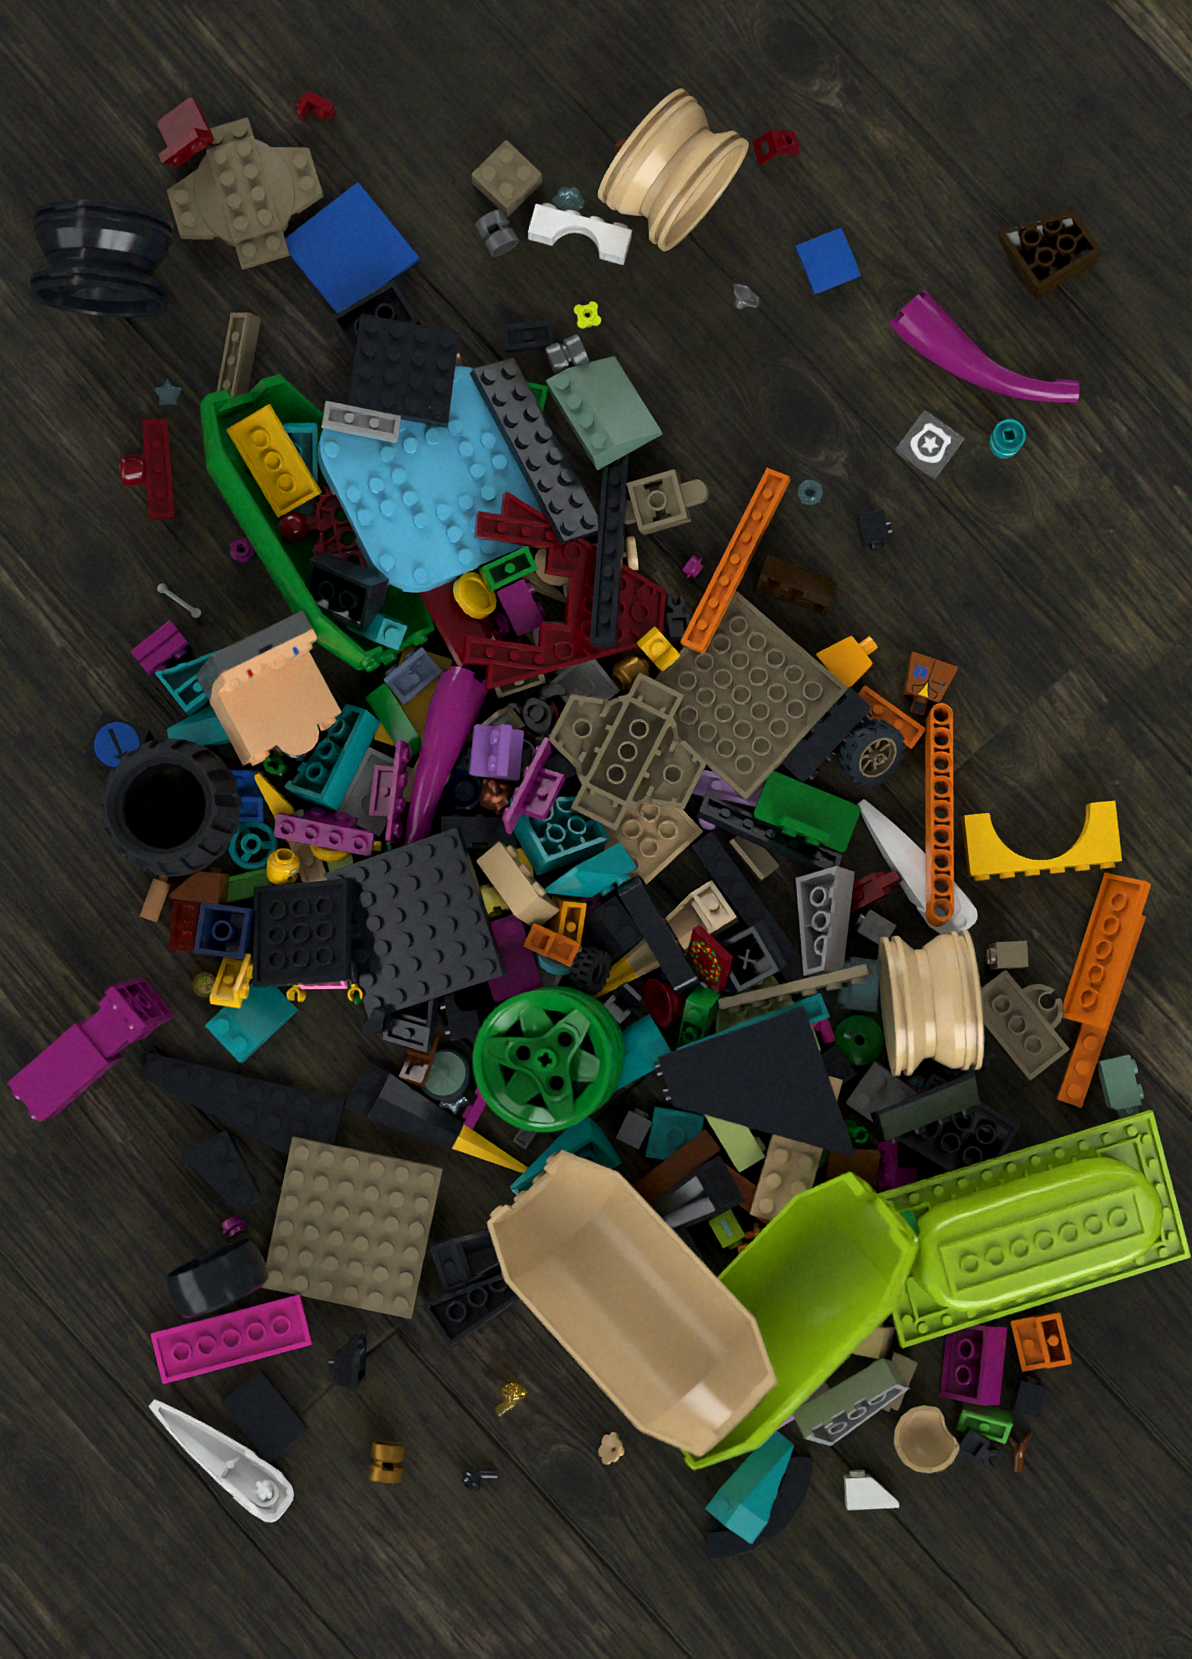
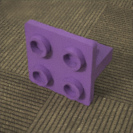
(496, 752)

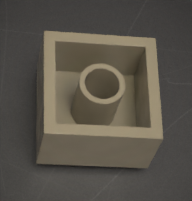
(506, 178)

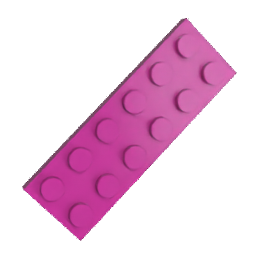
(231, 1339)

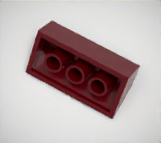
(454, 622)

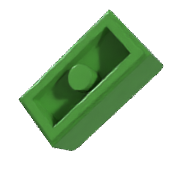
(986, 1420)

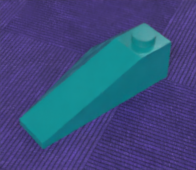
(200, 728)
(642, 1046)
(583, 1140)
(749, 1493)

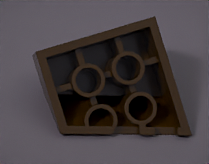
(1049, 251)
(796, 585)

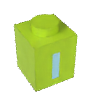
(727, 1229)

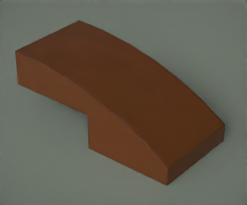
(418, 1064)

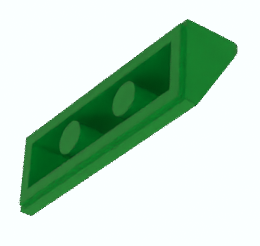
(394, 718)

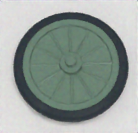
(448, 1075)

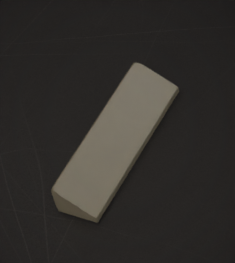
(239, 353)

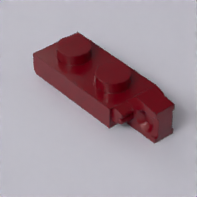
(872, 889)

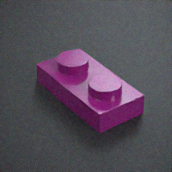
(474, 1111)

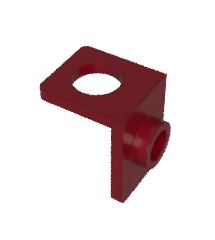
(780, 143)

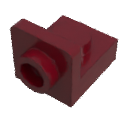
(319, 107)

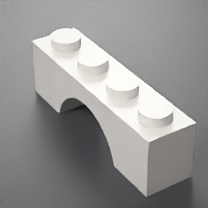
(551, 224)

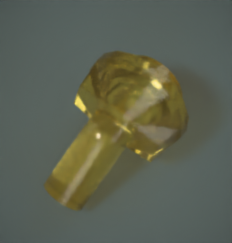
(513, 1393)

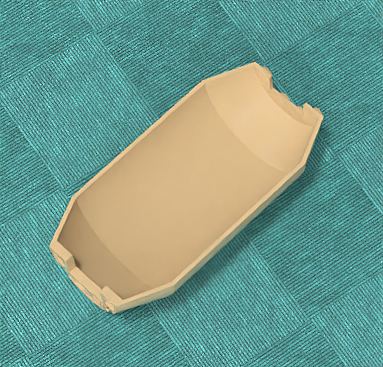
(632, 1304)

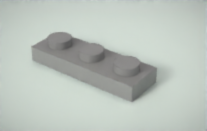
(361, 421)

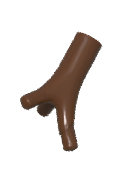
(1019, 1451)

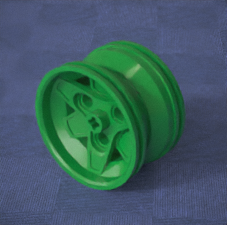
(535, 1074)

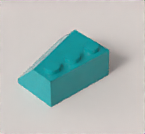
(561, 838)

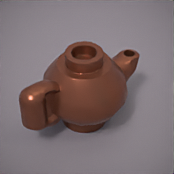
(496, 794)

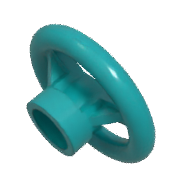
(247, 837)

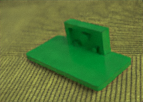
(807, 812)

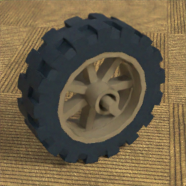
(866, 745)

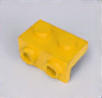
(232, 982)

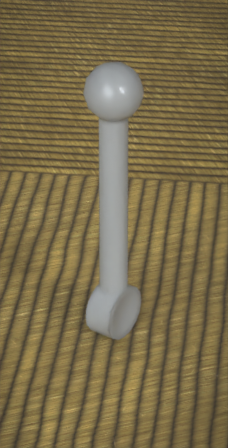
(195, 612)

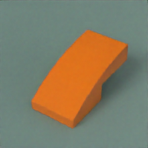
(552, 944)

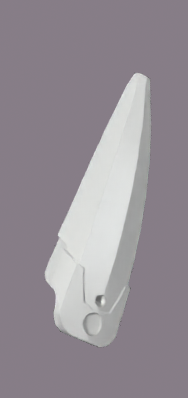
(910, 863)
(236, 1468)

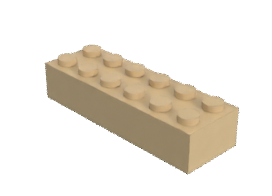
(786, 1171)

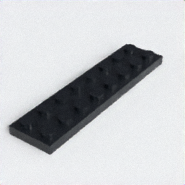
(536, 451)

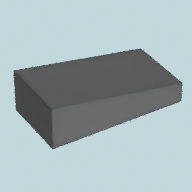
(524, 1138)

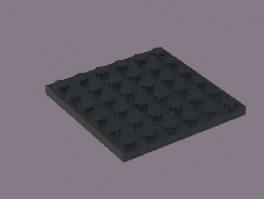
(419, 923)

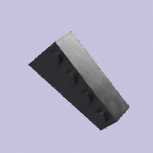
(827, 735)
(470, 1309)

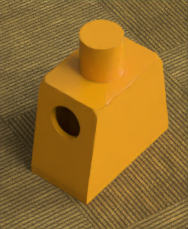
(847, 659)

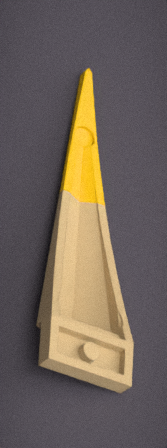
(700, 907)

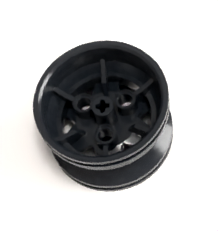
(101, 258)

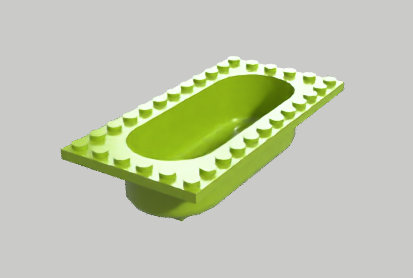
(1037, 1227)

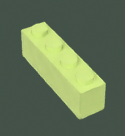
(738, 1143)

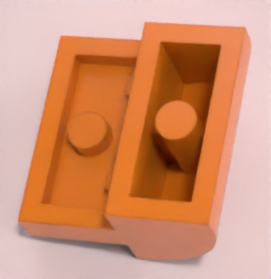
(1041, 1341)

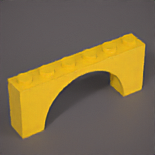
(989, 856)

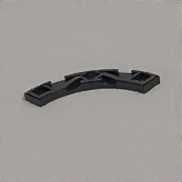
(788, 1500)

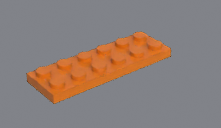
(1105, 950)

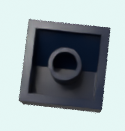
(224, 931)

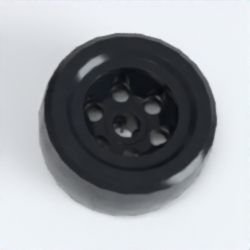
(217, 1278)

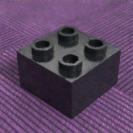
(754, 955)

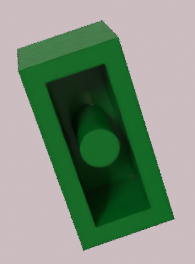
(507, 569)

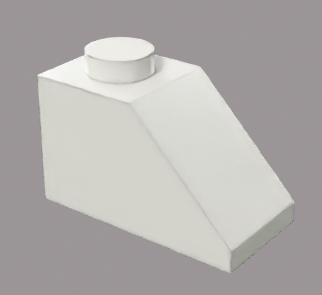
(866, 1493)

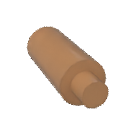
(155, 898)

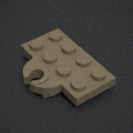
(1022, 1023)

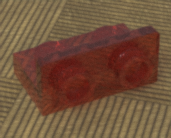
(184, 925)

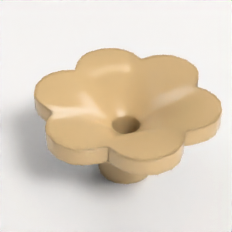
(611, 1448)

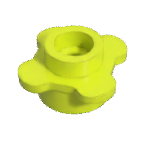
(584, 321)

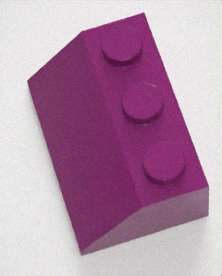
(974, 1364)

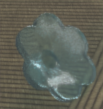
(574, 203)

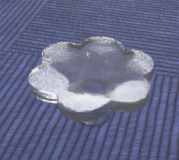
(745, 297)

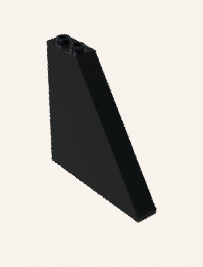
(760, 1079)

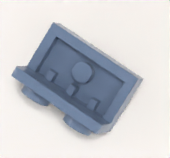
(412, 675)

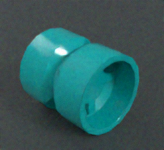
(1007, 438)

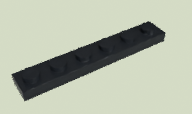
(765, 835)

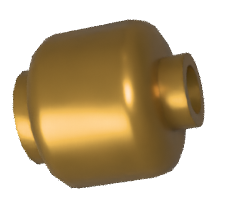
(627, 670)

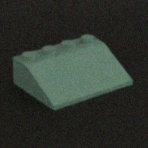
(603, 410)

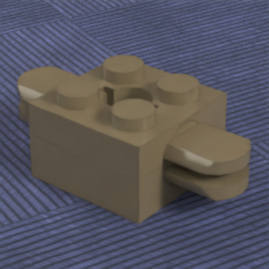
(662, 501)

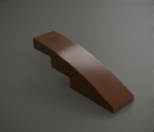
(676, 1167)

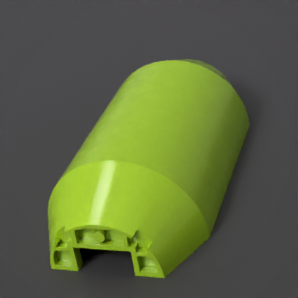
(817, 1291)

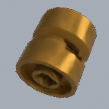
(386, 1452)

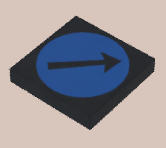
(114, 740)

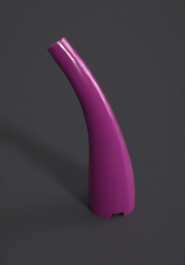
(939, 339)
(447, 726)

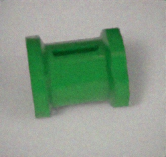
(281, 771)

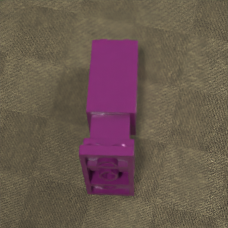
(89, 1048)

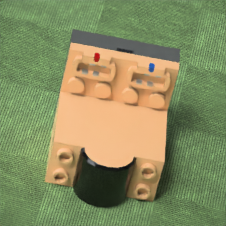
(270, 693)

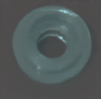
(810, 484)

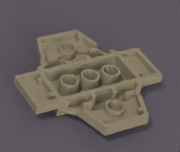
(245, 193)
(627, 751)

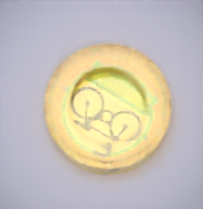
(203, 984)

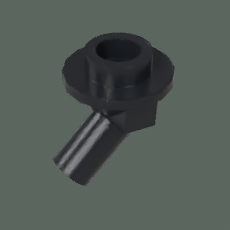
(472, 1479)

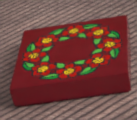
(709, 959)

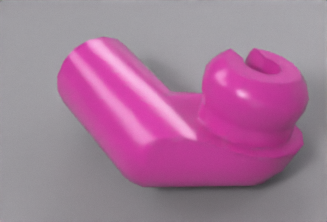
(825, 1030)

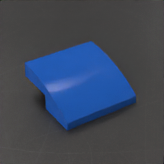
(827, 260)
(251, 795)

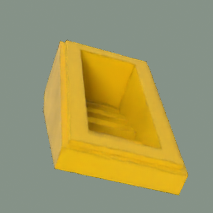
(274, 799)

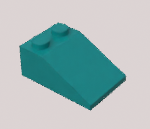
(595, 874)
(252, 1024)

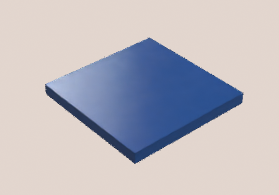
(350, 249)

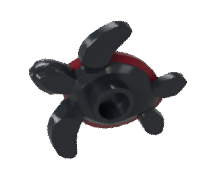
(539, 711)

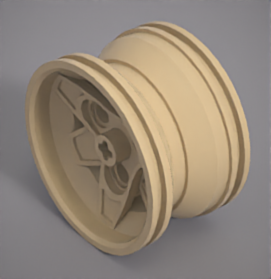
(672, 169)
(931, 1003)

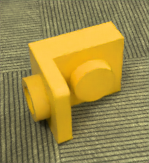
(658, 649)

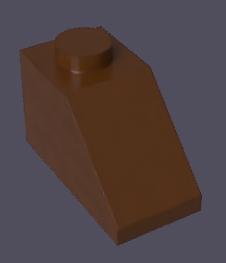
(204, 886)

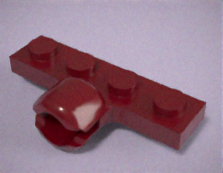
(152, 469)

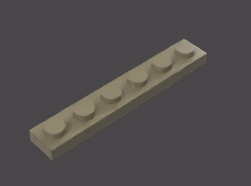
(805, 986)

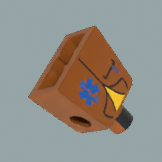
(926, 681)

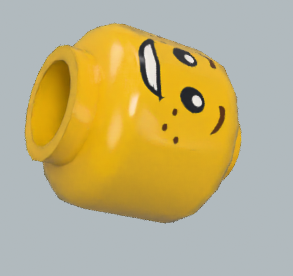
(282, 867)

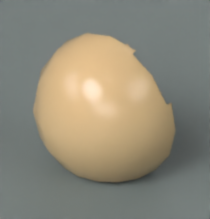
(924, 1440)

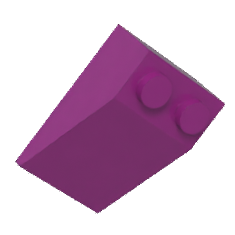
(517, 960)

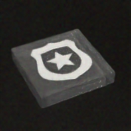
(929, 444)

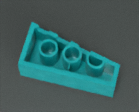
(336, 759)

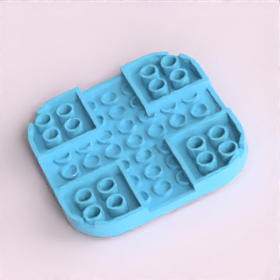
(421, 495)

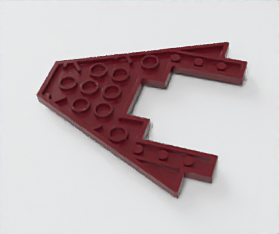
(567, 644)

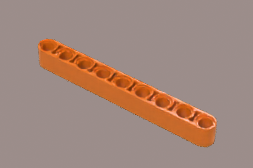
(933, 824)

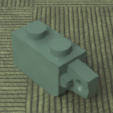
(1120, 1085)

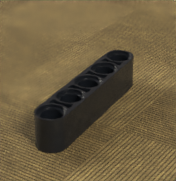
(658, 934)

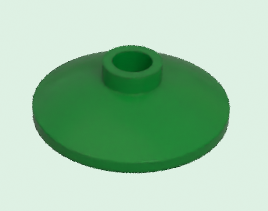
(869, 1030)

